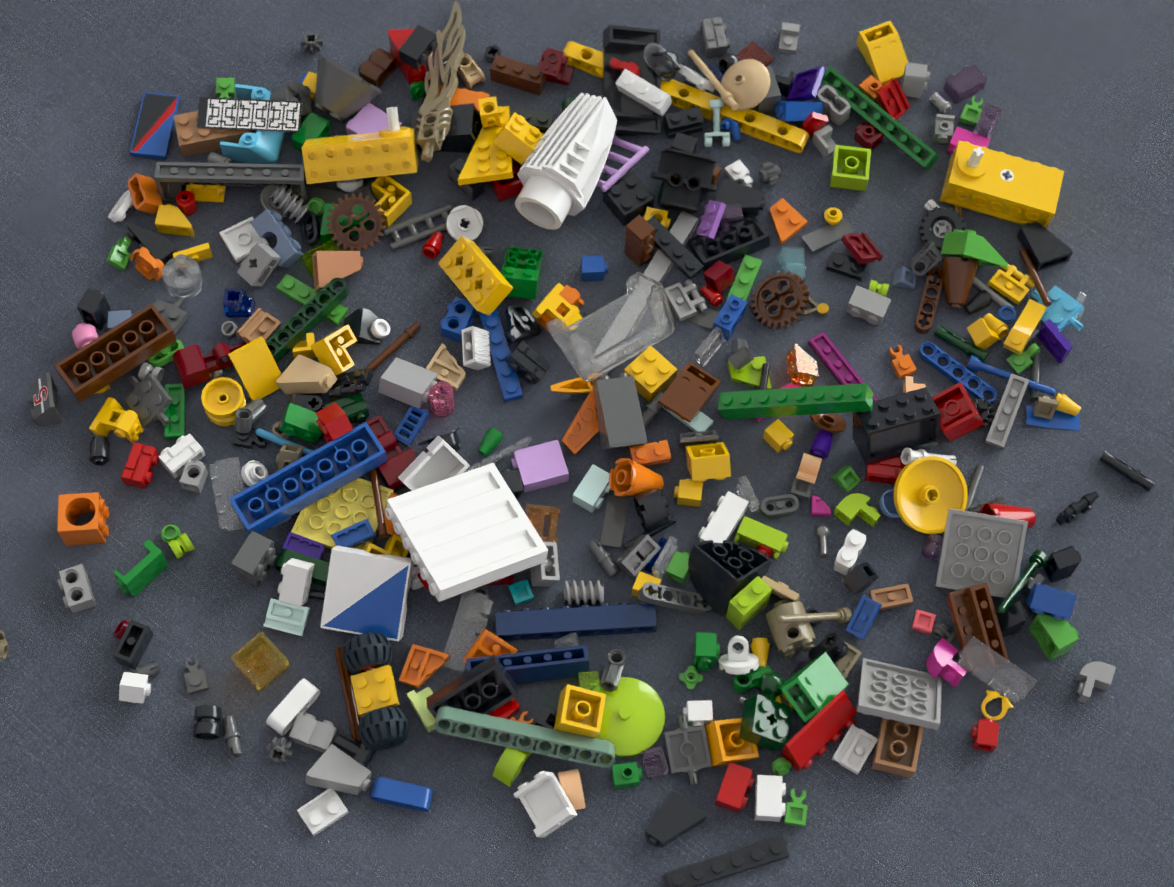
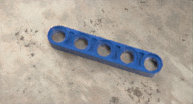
(955, 365)

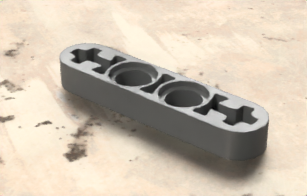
(675, 595)

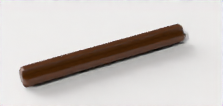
(352, 711)

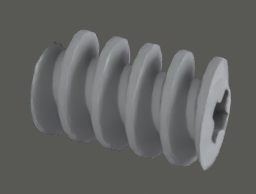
(288, 202)
(583, 592)

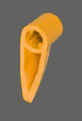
(573, 386)

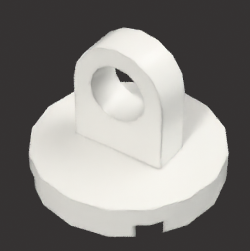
(738, 661)

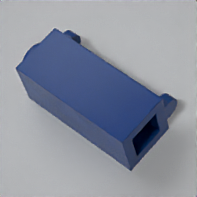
(797, 109)

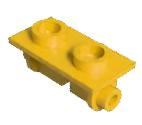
(207, 193)

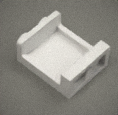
(545, 803)

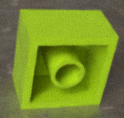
(850, 168)

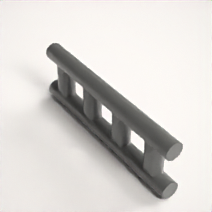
(410, 224)

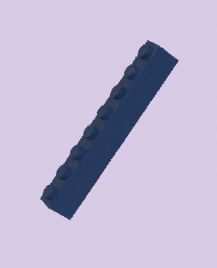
(585, 621)

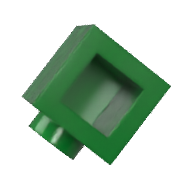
(626, 775)

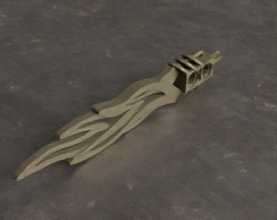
(436, 111)

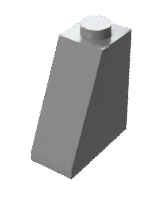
(339, 772)

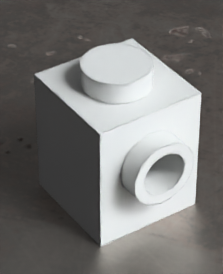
(134, 687)
(698, 713)

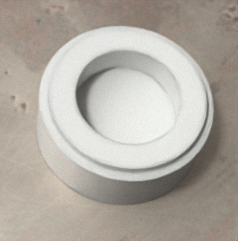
(380, 328)

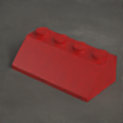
(819, 732)

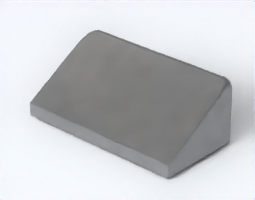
(697, 438)

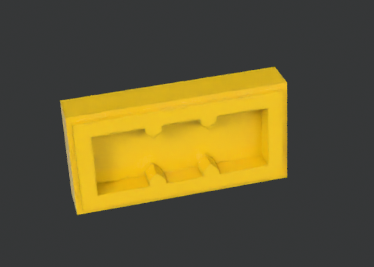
(197, 253)

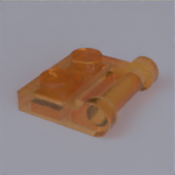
(536, 515)

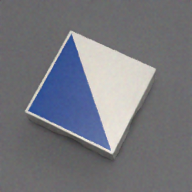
(367, 593)

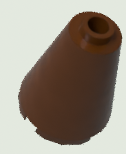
(958, 279)

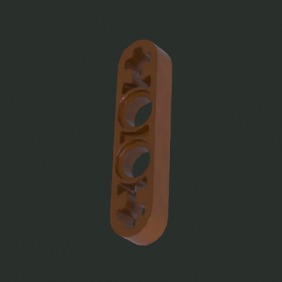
(928, 300)

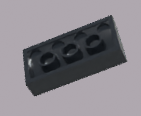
(743, 238)

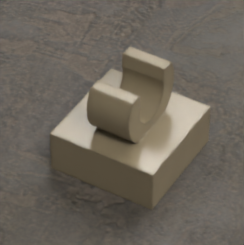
(1045, 407)

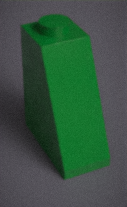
(342, 220)

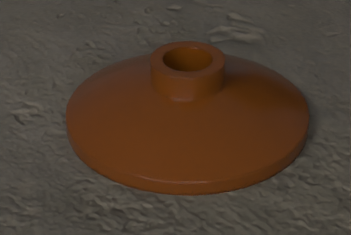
(829, 422)

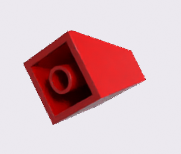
(396, 40)

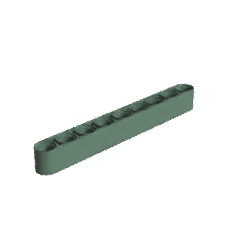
(525, 737)

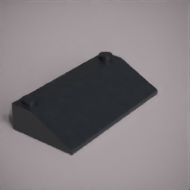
(628, 45)

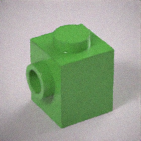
(678, 567)

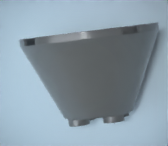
(341, 90)

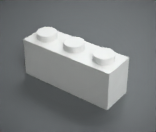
(643, 92)
(725, 519)

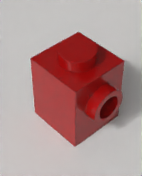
(985, 734)

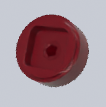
(120, 629)

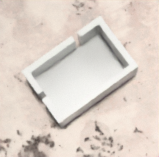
(434, 466)

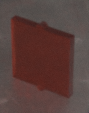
(754, 52)

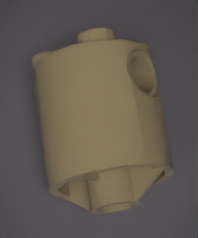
(783, 632)

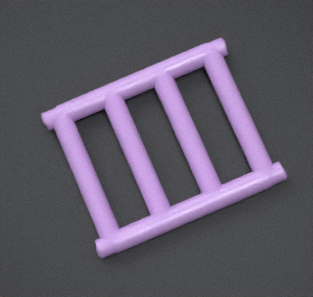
(628, 163)

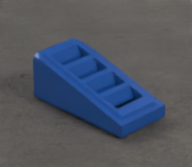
(424, 414)

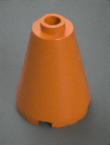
(633, 479)

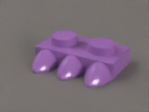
(711, 219)

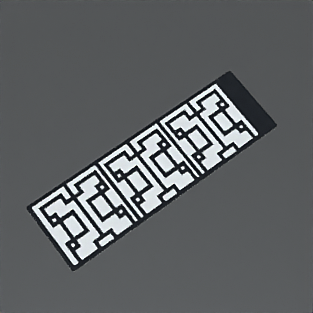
(249, 114)

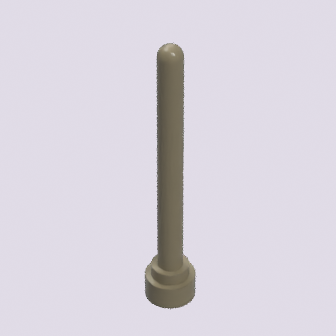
(841, 615)

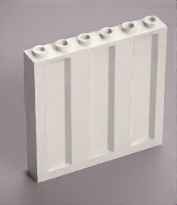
(465, 531)

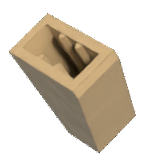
(306, 377)

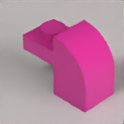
(941, 663)

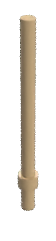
(726, 96)

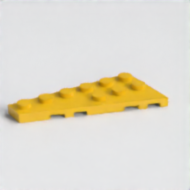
(486, 159)

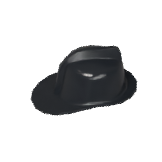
(661, 61)
(451, 438)

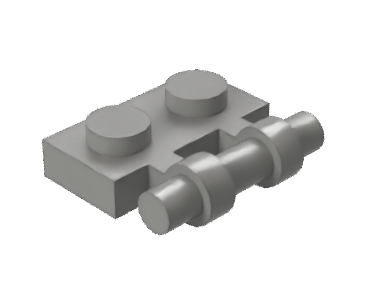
(681, 303)

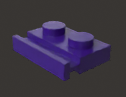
(1054, 341)

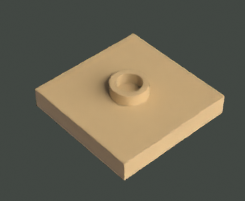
(781, 590)

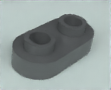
(778, 504)

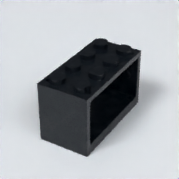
(897, 424)

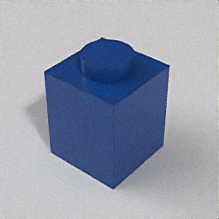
(593, 268)

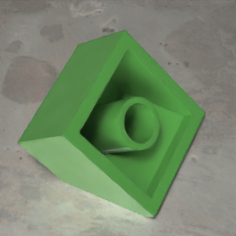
(1053, 635)

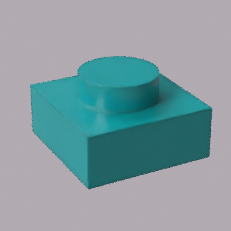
(521, 592)

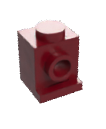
(868, 136)

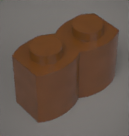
(378, 67)

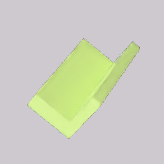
(419, 703)

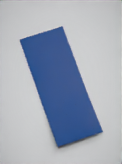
(1059, 420)

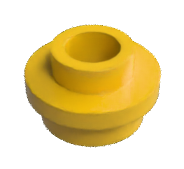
(833, 220)

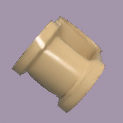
(470, 72)

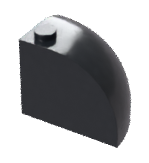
(724, 570)

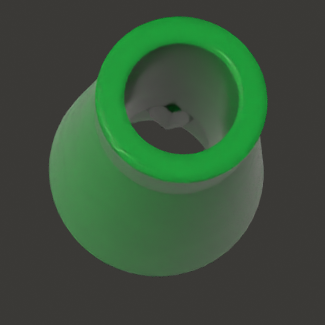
(490, 441)

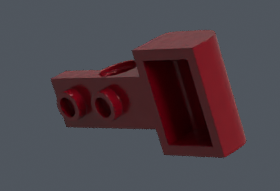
(195, 368)
(396, 459)

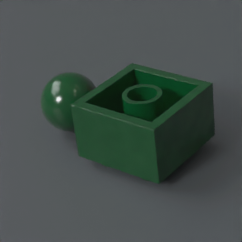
(763, 718)

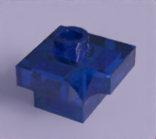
(238, 304)

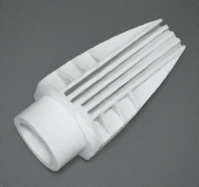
(567, 162)

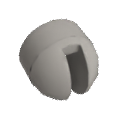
(227, 327)

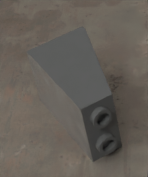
(618, 412)

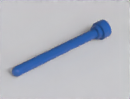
(976, 364)

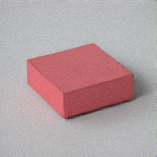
(923, 622)

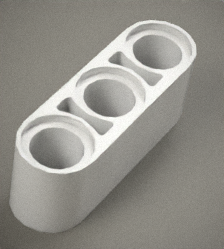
(295, 703)

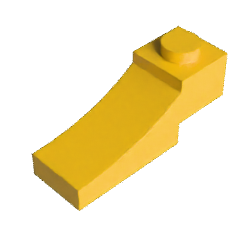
(1024, 327)

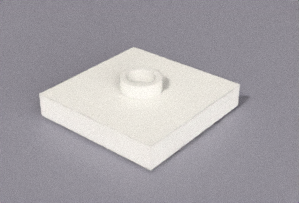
(241, 239)

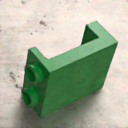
(143, 572)

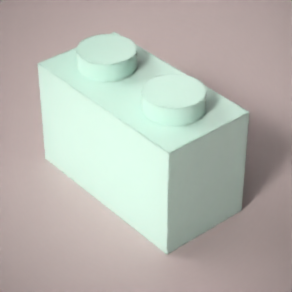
(592, 489)

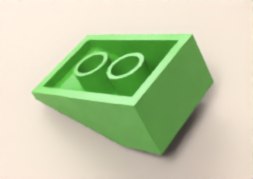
(972, 246)

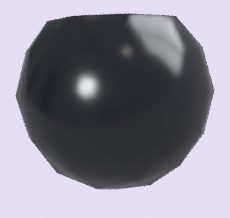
(727, 61)

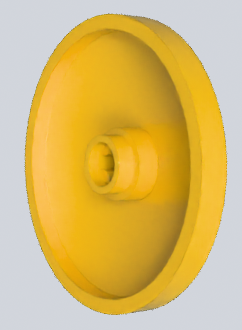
(927, 491)

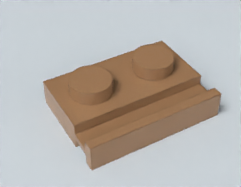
(259, 325)

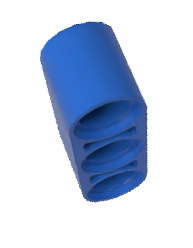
(401, 794)

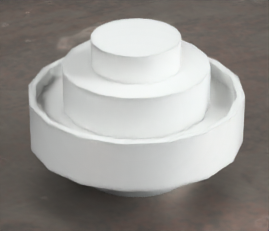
(350, 185)
(253, 472)

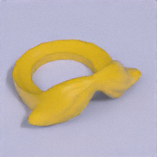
(1005, 705)

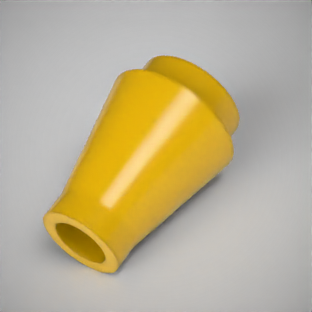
(996, 325)
(1066, 405)
(760, 648)

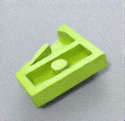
(750, 373)

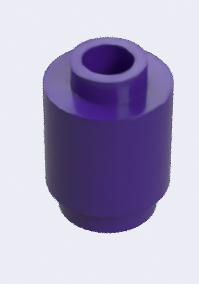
(821, 444)

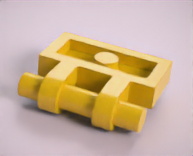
(1009, 286)

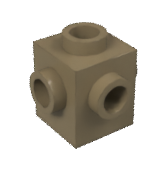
(288, 455)

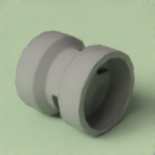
(147, 368)

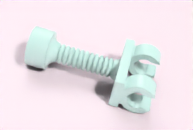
(716, 105)

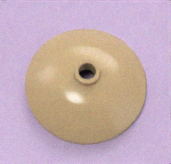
(753, 85)

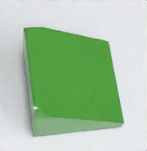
(846, 478)

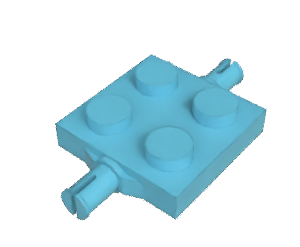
(1062, 310)

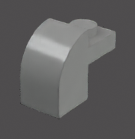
(788, 38)
(1094, 674)

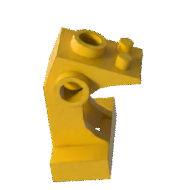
(552, 301)
(125, 426)

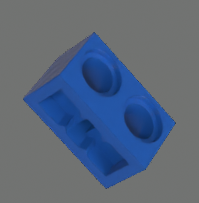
(730, 316)
(453, 318)

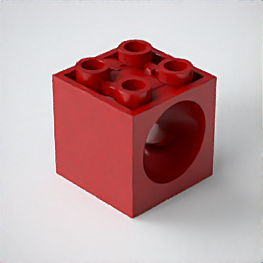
(957, 412)

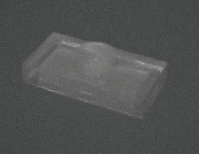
(709, 346)

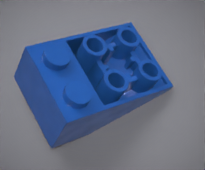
(1051, 600)

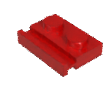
(892, 98)

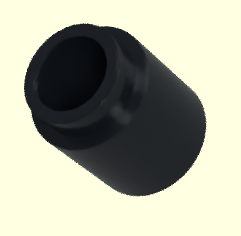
(99, 450)

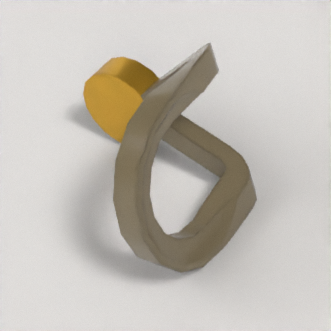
(822, 308)

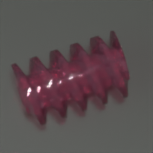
(442, 399)

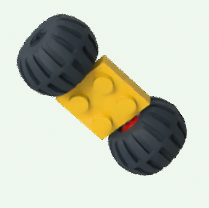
(375, 691)

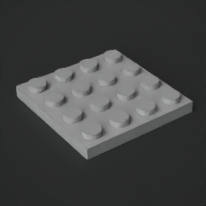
(981, 550)
(899, 694)

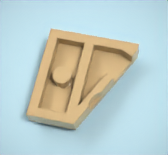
(447, 368)

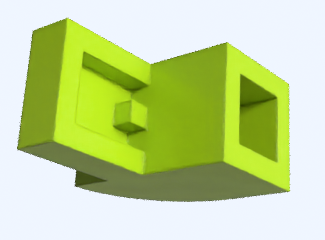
(854, 506)
(510, 765)

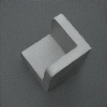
(823, 141)

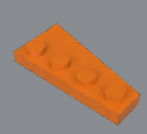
(583, 425)

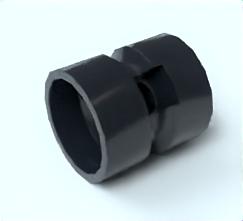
(207, 722)

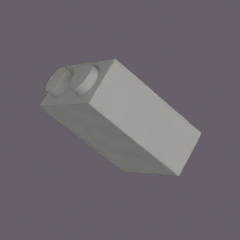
(407, 382)

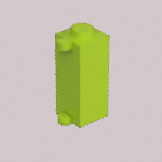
(756, 533)

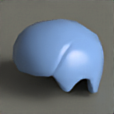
(887, 505)

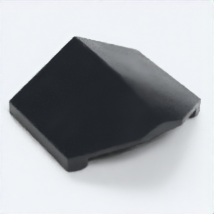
(360, 324)

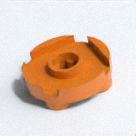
(147, 264)

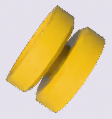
(222, 399)

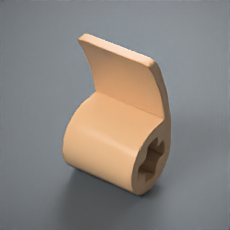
(809, 468)
(572, 786)

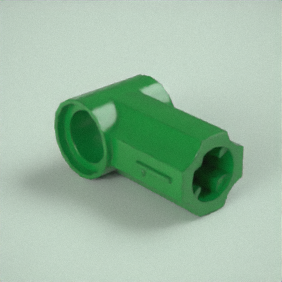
(751, 678)

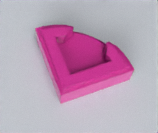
(819, 507)

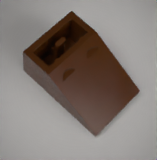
(689, 392)

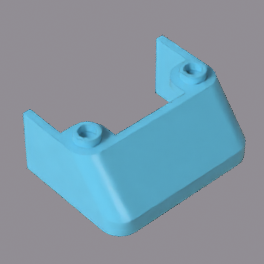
(257, 147)

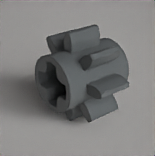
(311, 43)
(770, 173)
(279, 749)

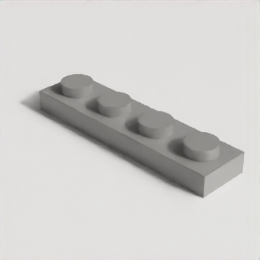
(1007, 411)

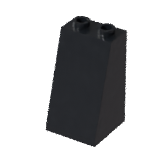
(463, 130)

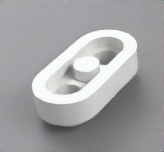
(122, 205)

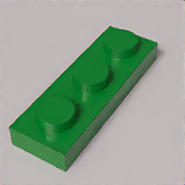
(175, 411)

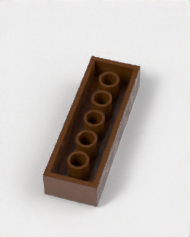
(115, 352)

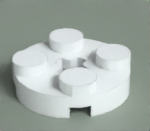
(468, 214)

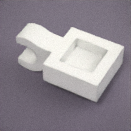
(739, 173)

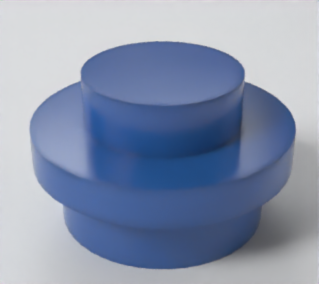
(1006, 314)

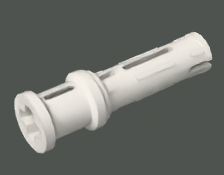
(909, 455)

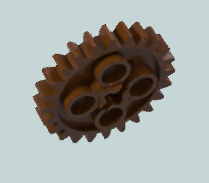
(345, 208)
(786, 313)

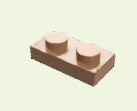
(892, 596)

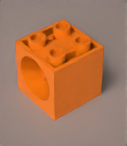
(71, 507)

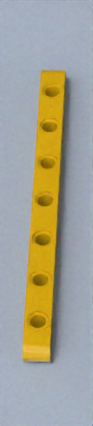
(760, 125)

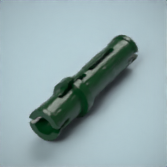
(967, 347)

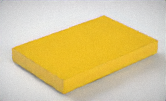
(256, 368)

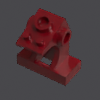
(554, 64)

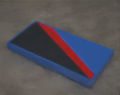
(154, 125)

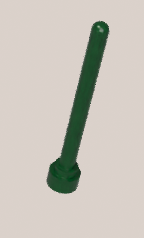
(1037, 560)

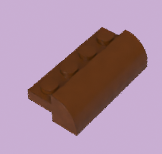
(976, 616)

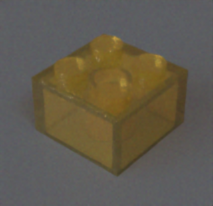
(260, 661)

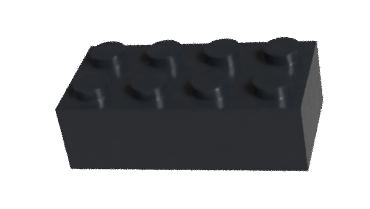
(477, 691)

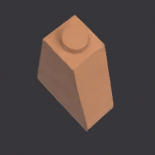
(334, 264)

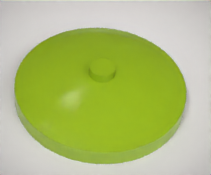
(632, 717)

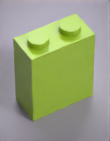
(748, 603)

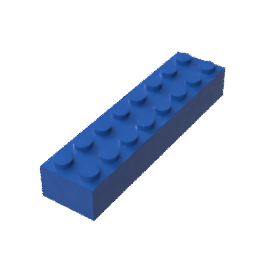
(308, 479)

